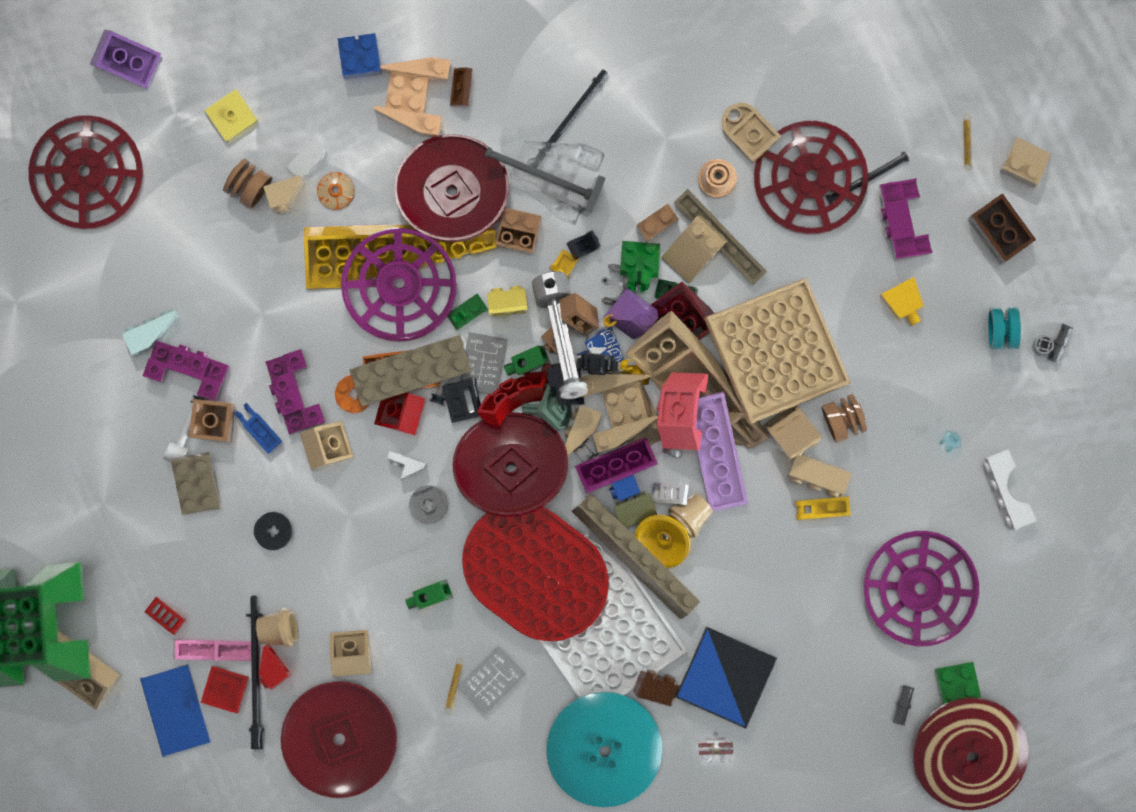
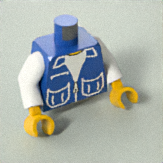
(604, 342)

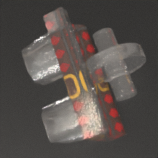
(716, 746)

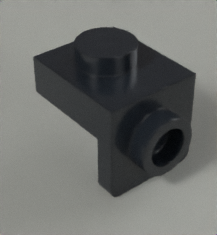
(583, 245)

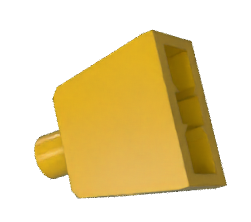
(904, 301)

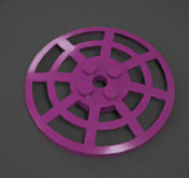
(398, 296)
(934, 588)

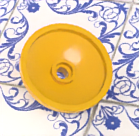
(668, 550)

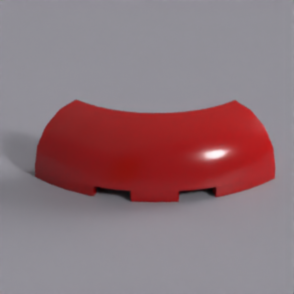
(512, 395)

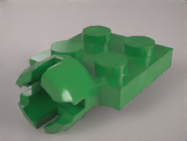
(639, 263)
(957, 682)

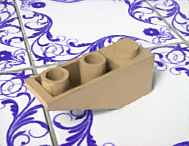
(583, 427)

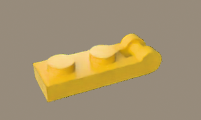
(823, 508)

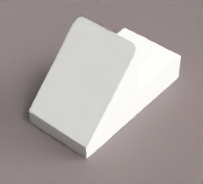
(411, 465)

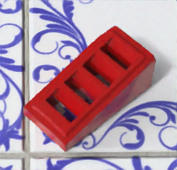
(173, 630)

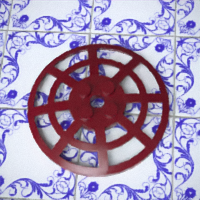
(94, 180)
(811, 189)

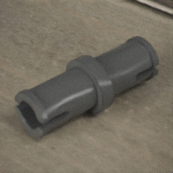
(1060, 343)
(903, 705)

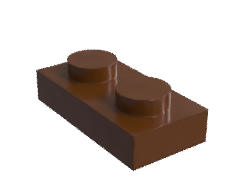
(461, 87)

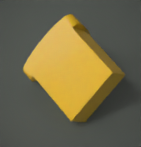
(564, 263)

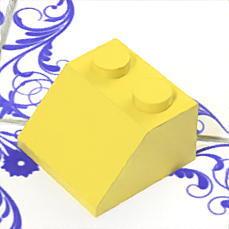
(507, 302)

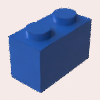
(624, 488)

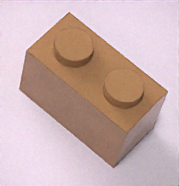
(657, 223)
(579, 313)

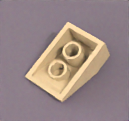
(694, 248)

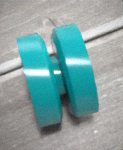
(1004, 327)

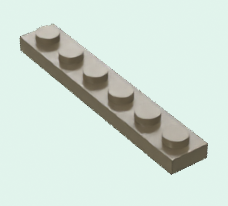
(733, 248)

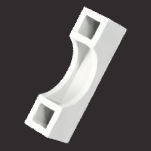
(1017, 513)

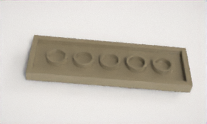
(410, 370)

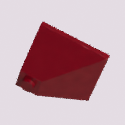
(686, 307)

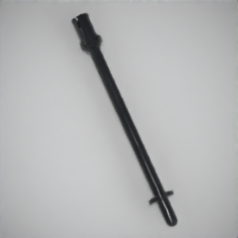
(256, 728)

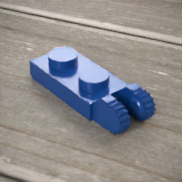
(259, 430)

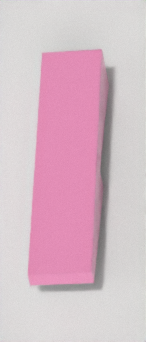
(212, 650)

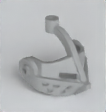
(606, 281)

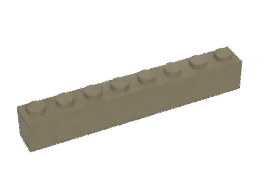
(636, 556)

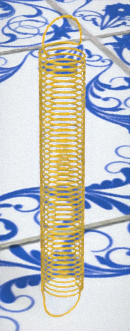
(967, 148)
(450, 694)

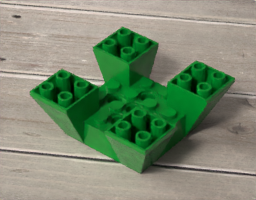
(30, 625)

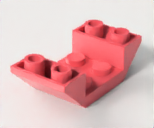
(679, 410)

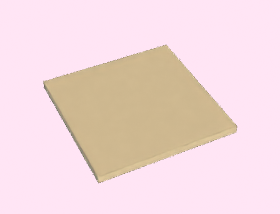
(777, 351)

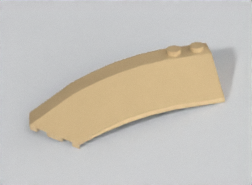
(674, 348)

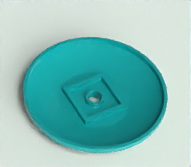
(597, 722)

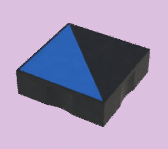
(726, 677)

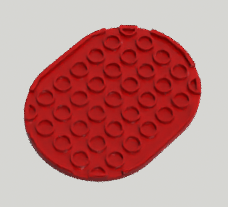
(536, 574)

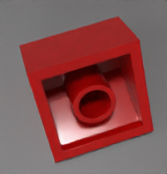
(400, 413)
(272, 669)

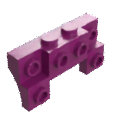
(899, 221)
(185, 362)
(288, 394)

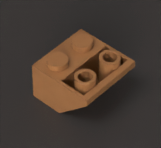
(518, 230)

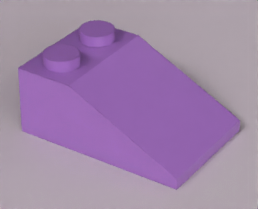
(125, 58)

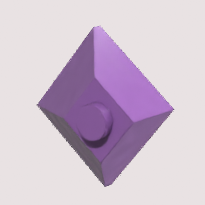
(632, 314)

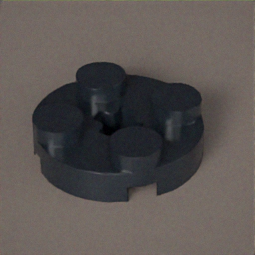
(266, 522)

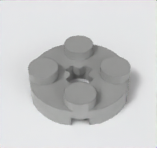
(418, 500)

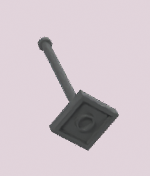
(590, 194)

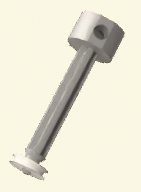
(548, 290)

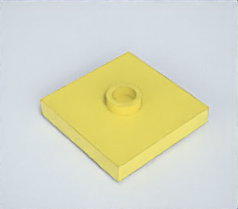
(231, 115)

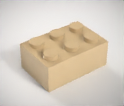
(819, 476)

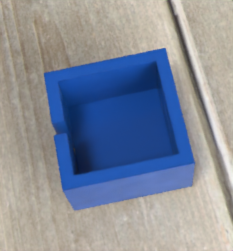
(359, 56)

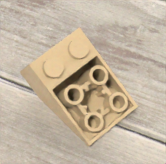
(792, 432)

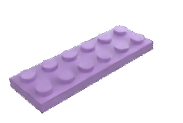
(719, 454)

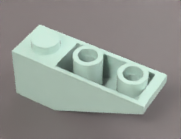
(144, 337)

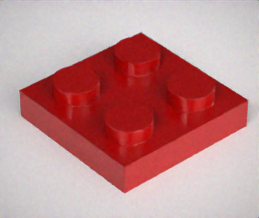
(224, 689)

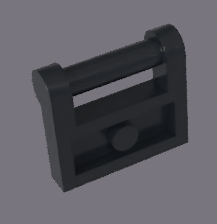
(457, 401)

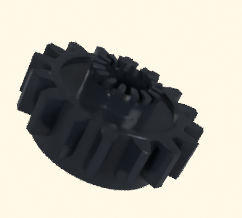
(597, 363)

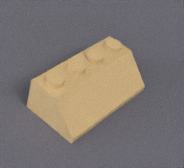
(95, 689)

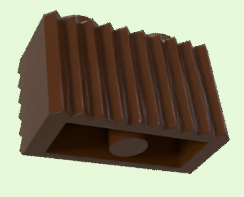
(656, 688)

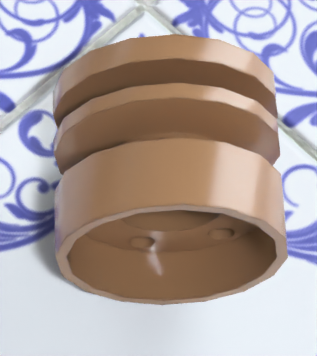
(244, 181)
(844, 418)

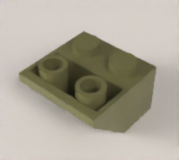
(636, 510)

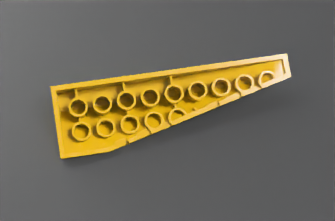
(330, 246)

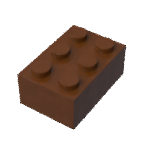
(1002, 228)

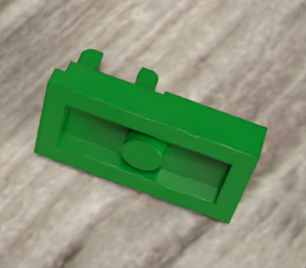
(467, 312)

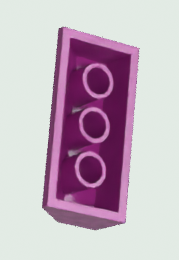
(616, 465)

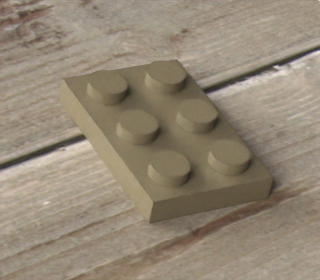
(195, 483)

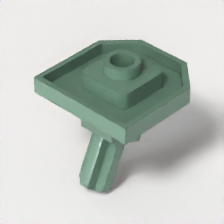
(549, 410)

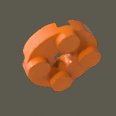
(342, 396)

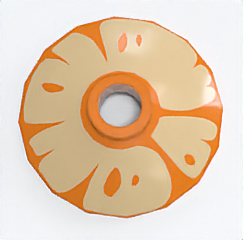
(335, 200)

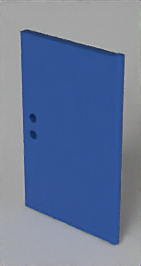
(173, 712)

